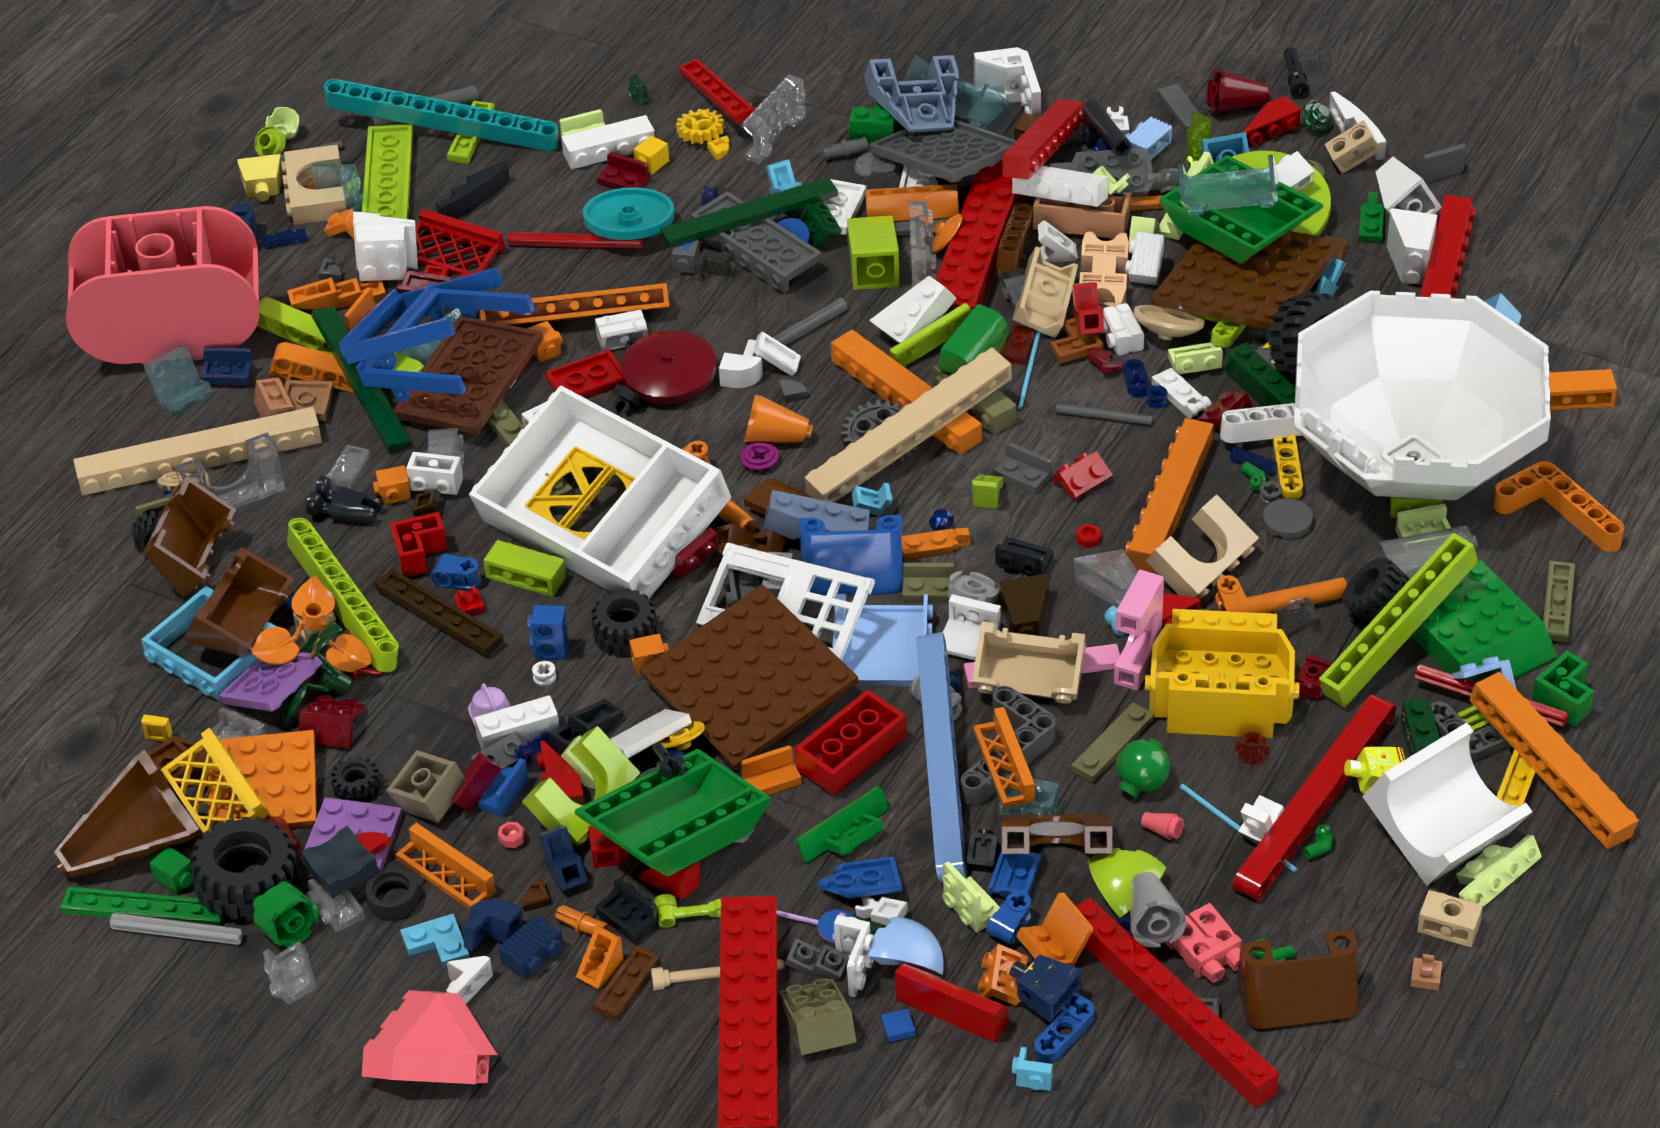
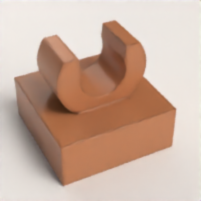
(1426, 972)

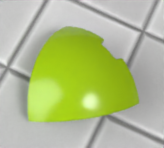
(1115, 872)

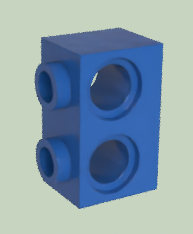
(549, 632)

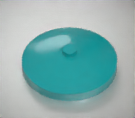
(628, 213)

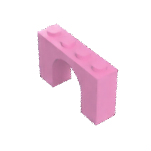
(1142, 618)

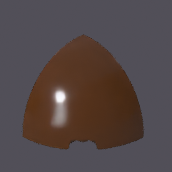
(765, 541)

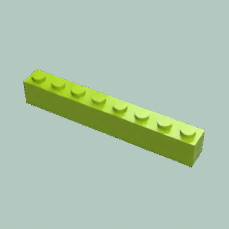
(1398, 620)

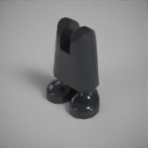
(343, 504)

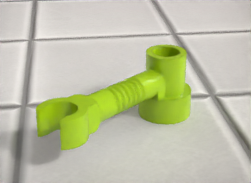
(668, 910)

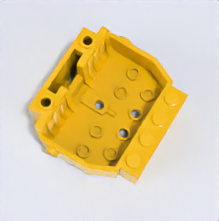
(1222, 673)

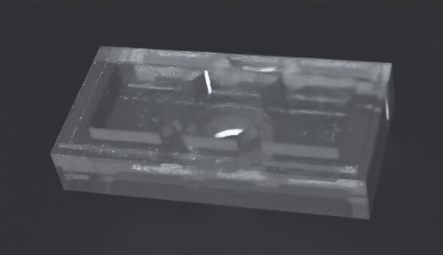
(348, 465)

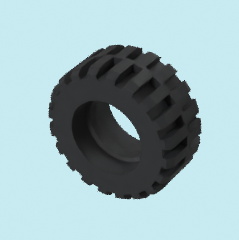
(1293, 317)
(236, 844)

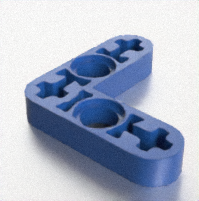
(1066, 1018)

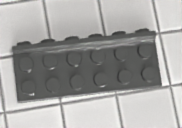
(762, 246)

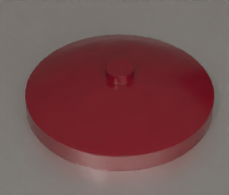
(669, 366)

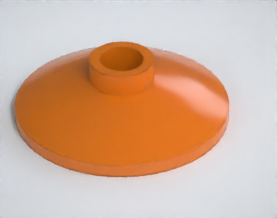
(945, 232)

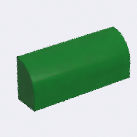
(977, 334)

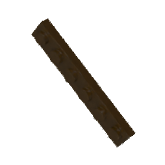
(439, 612)

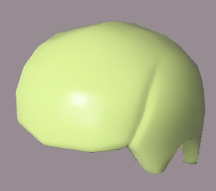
(284, 119)

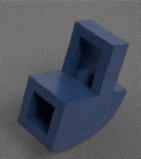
(560, 858)
(492, 919)

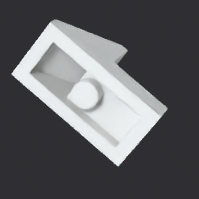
(1055, 244)
(469, 976)

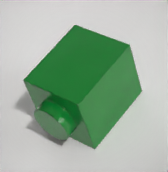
(172, 870)

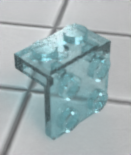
(339, 175)
(175, 379)

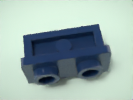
(227, 366)

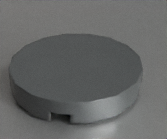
(1287, 518)

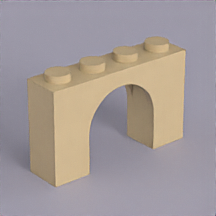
(310, 204)
(1230, 538)

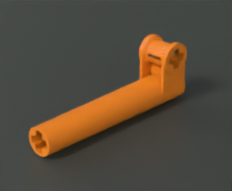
(731, 512)
(1232, 597)

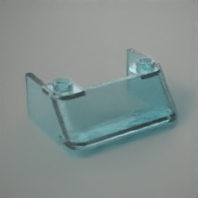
(972, 103)
(1229, 189)

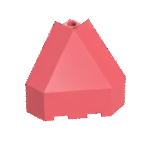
(429, 1041)

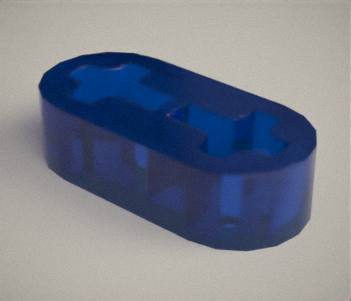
(1132, 378)

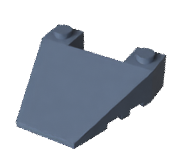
(917, 103)

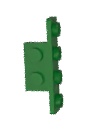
(846, 827)

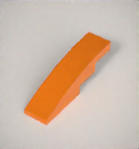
(327, 294)

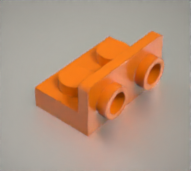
(996, 976)

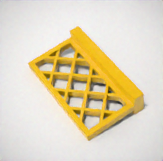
(228, 770)

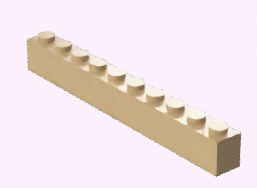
(908, 427)
(211, 446)

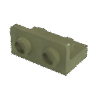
(926, 579)

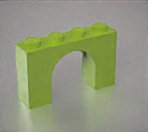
(609, 770)

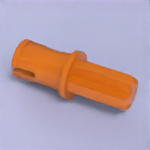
(578, 920)

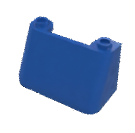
(859, 552)

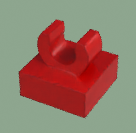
(470, 601)

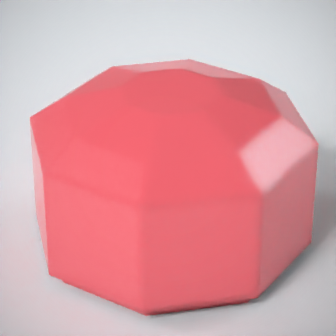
(511, 835)

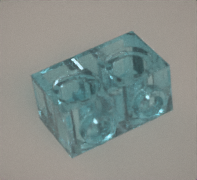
(1045, 799)

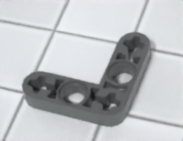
(1452, 721)

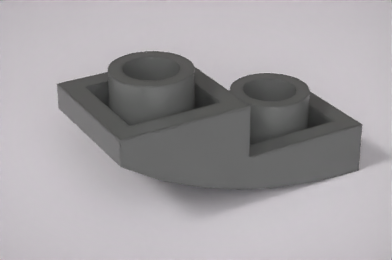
(821, 963)

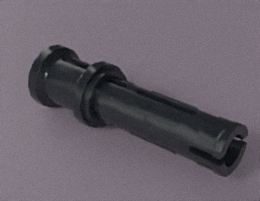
(1295, 71)

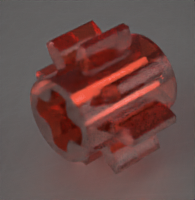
(1252, 748)

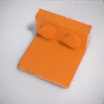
(1061, 933)

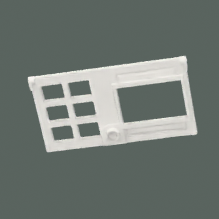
(797, 580)

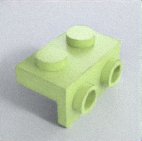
(1195, 358)
(1422, 520)

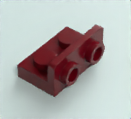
(623, 173)

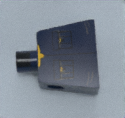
(1046, 985)

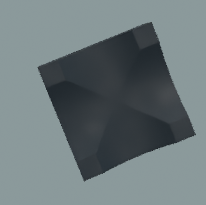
(340, 862)

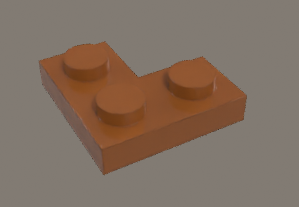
(1075, 344)

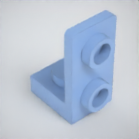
(1490, 664)

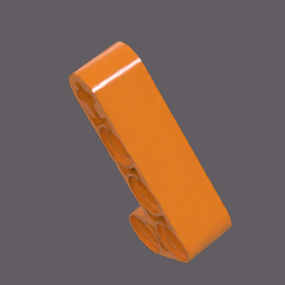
(306, 364)

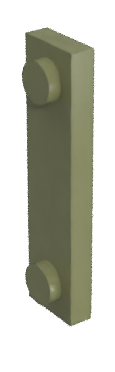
(1558, 600)
(1112, 741)

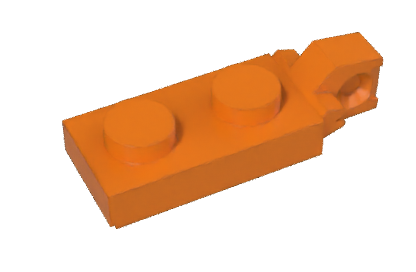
(934, 543)

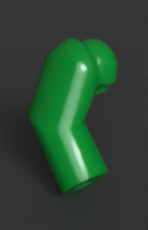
(1322, 844)

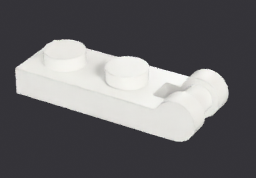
(1181, 393)

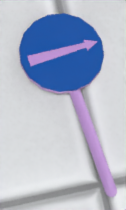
(825, 923)

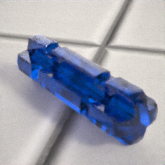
(284, 238)
(1238, 455)
(531, 746)

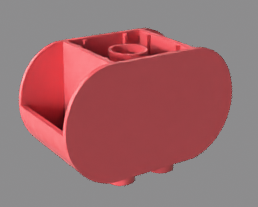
(162, 284)

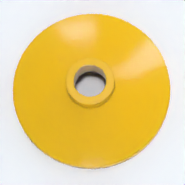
(683, 737)

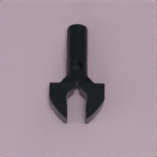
(668, 763)

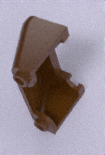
(240, 605)

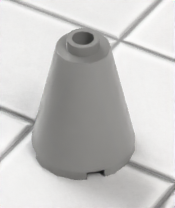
(1154, 912)

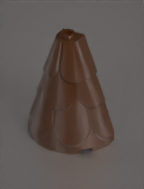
(126, 822)

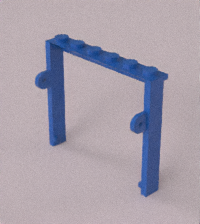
(468, 304)
(364, 343)

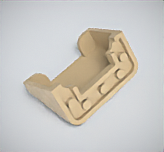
(1029, 663)

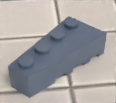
(786, 509)

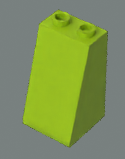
(873, 252)

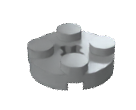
(973, 586)

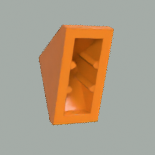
(601, 958)

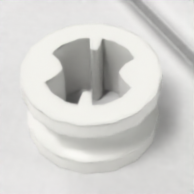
(543, 667)

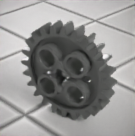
(868, 419)

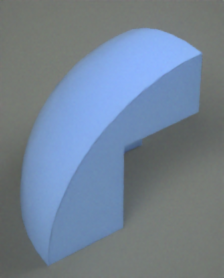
(907, 943)

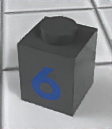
(684, 256)

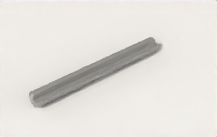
(176, 928)

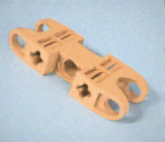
(1105, 262)

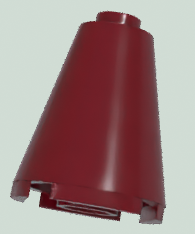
(1234, 92)

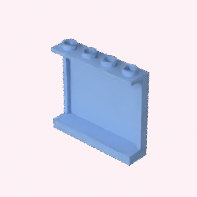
(885, 642)

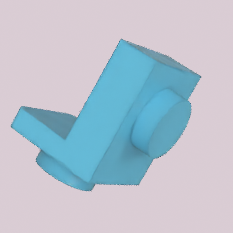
(872, 500)
(1030, 1073)

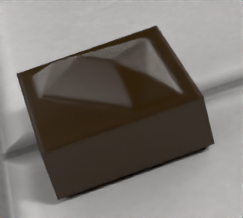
(426, 503)

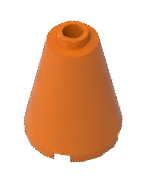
(775, 423)

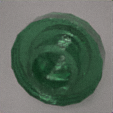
(1316, 116)

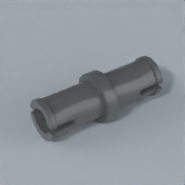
(845, 148)

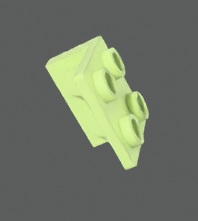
(967, 898)

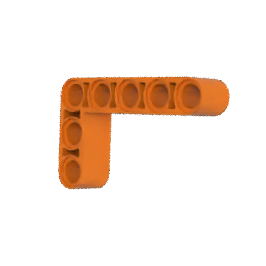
(1565, 496)

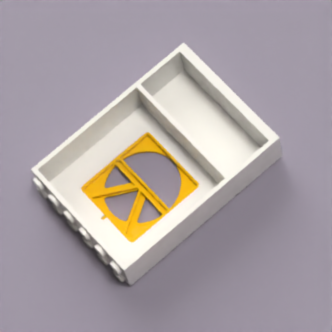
(635, 544)

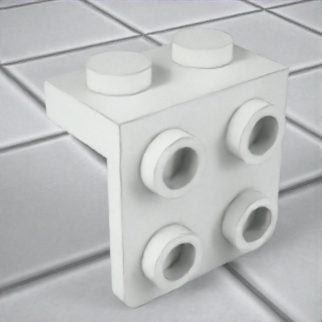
(965, 623)
(854, 940)

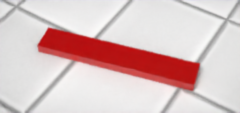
(716, 90)

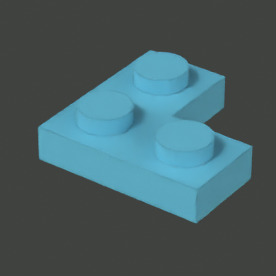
(436, 934)

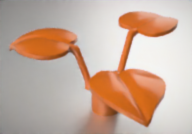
(312, 604)

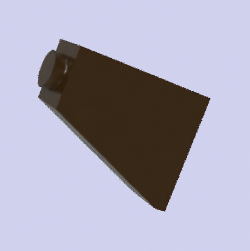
(1024, 603)

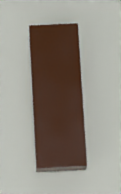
(626, 983)

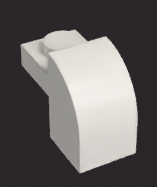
(741, 370)
(1259, 817)

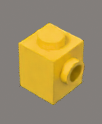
(652, 152)

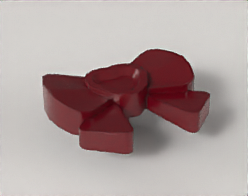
(1102, 359)

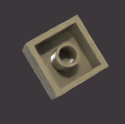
(426, 786)

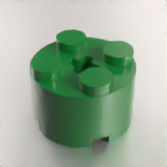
(285, 914)

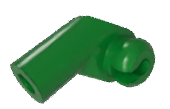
(1256, 475)
(1280, 953)

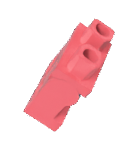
(1208, 944)

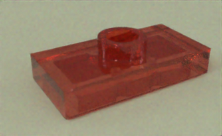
(1019, 344)

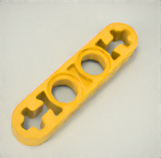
(1288, 463)

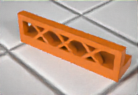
(1012, 754)
(449, 859)

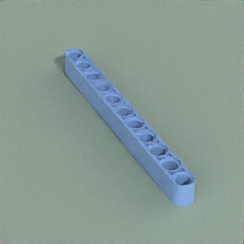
(941, 753)

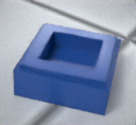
(898, 1025)

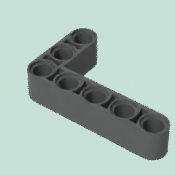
(1034, 732)

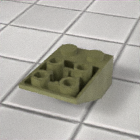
(818, 1016)

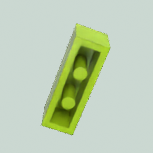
(525, 568)

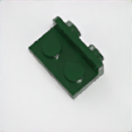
(820, 224)

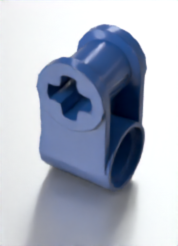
(454, 571)
(1010, 917)

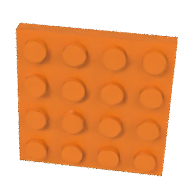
(281, 773)

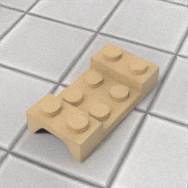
(1045, 295)

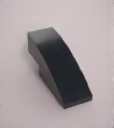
(599, 714)

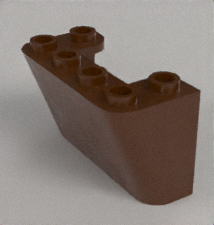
(185, 535)
(1300, 988)

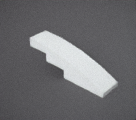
(1348, 115)

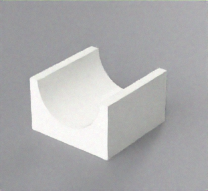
(1441, 807)

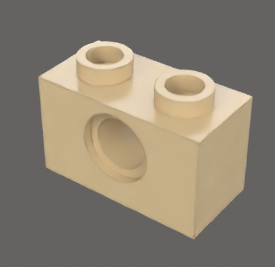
(1450, 918)

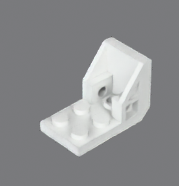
(1010, 75)

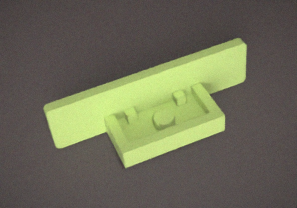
(1496, 870)

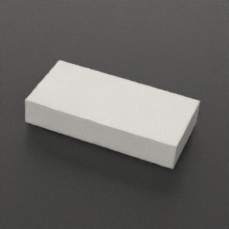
(777, 353)

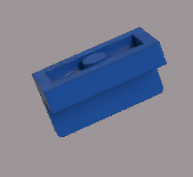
(504, 789)

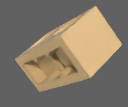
(1353, 147)

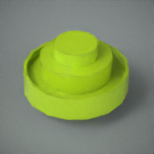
(269, 141)

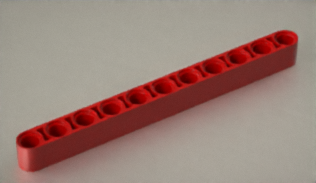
(1312, 799)

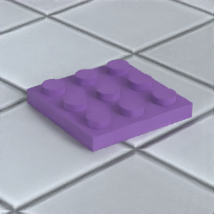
(268, 685)
(359, 817)

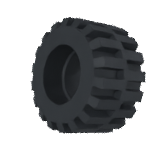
(1373, 588)
(622, 618)

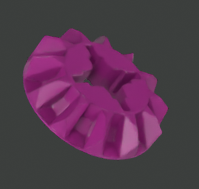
(760, 450)

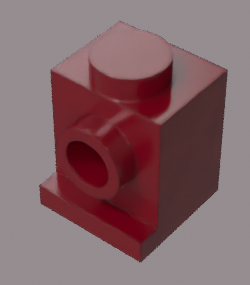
(1309, 676)

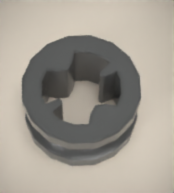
(1267, 488)

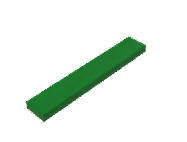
(107, 902)

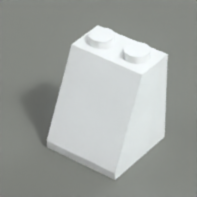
(1404, 189)
(1411, 243)

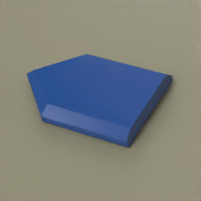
(864, 879)

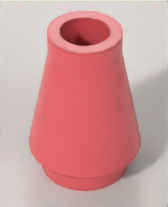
(1164, 824)

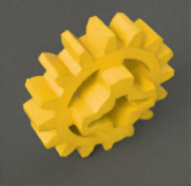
(700, 126)

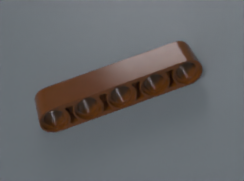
(1015, 237)

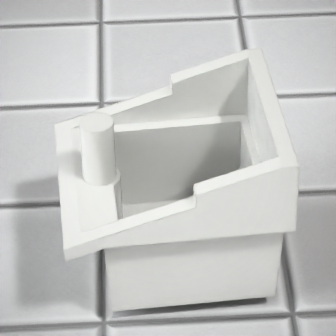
(384, 246)

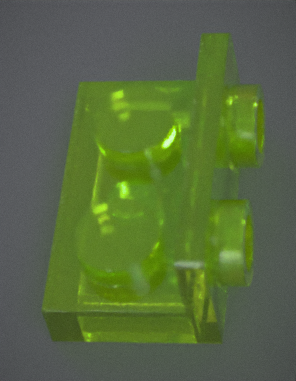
(1199, 130)

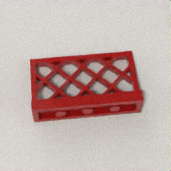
(459, 233)

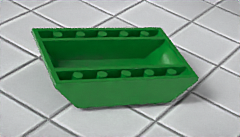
(1241, 230)
(1485, 621)
(678, 818)

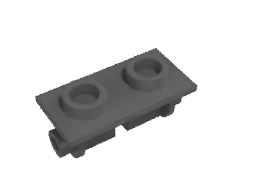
(503, 751)

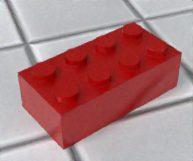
(850, 742)

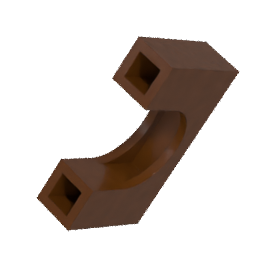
(1026, 830)

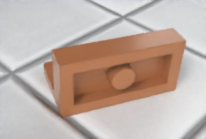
(271, 397)

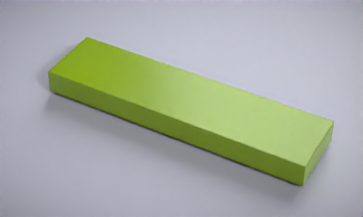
(464, 145)
(929, 337)

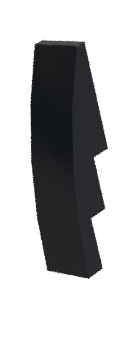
(476, 191)

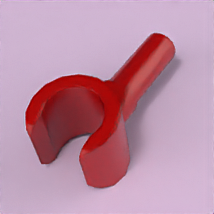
(372, 671)

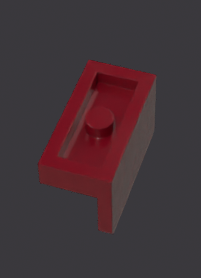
(479, 777)

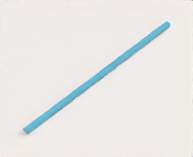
(1029, 369)
(1224, 817)

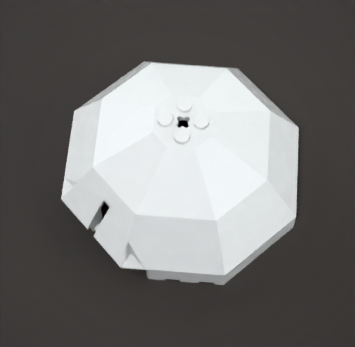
(1425, 384)

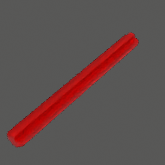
(570, 240)
(1466, 687)

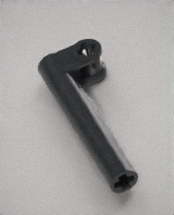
(1099, 124)

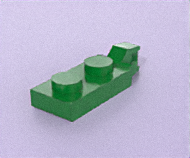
(1371, 220)

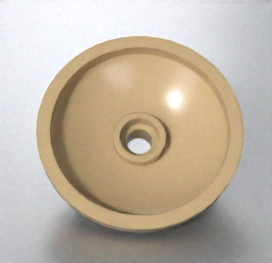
(1167, 321)

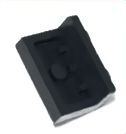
(1023, 556)
(628, 911)

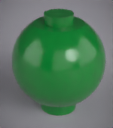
(1142, 766)

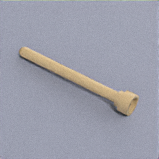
(663, 978)

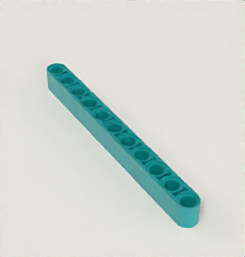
(441, 114)

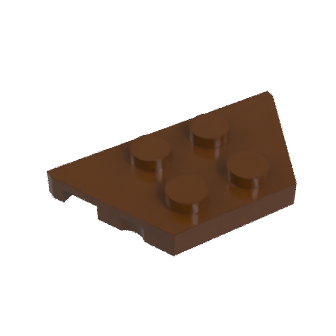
(171, 749)

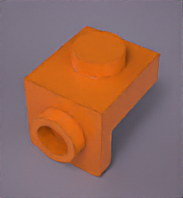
(339, 223)

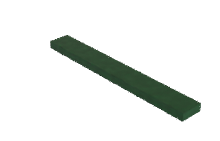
(748, 212)
(371, 398)

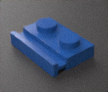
(1014, 873)

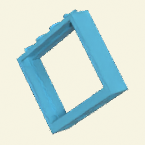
(172, 628)

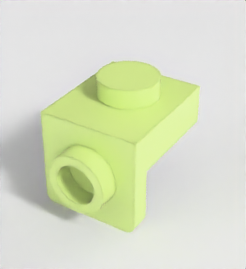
(1112, 183)

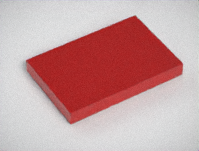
(588, 375)

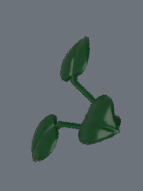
(331, 677)

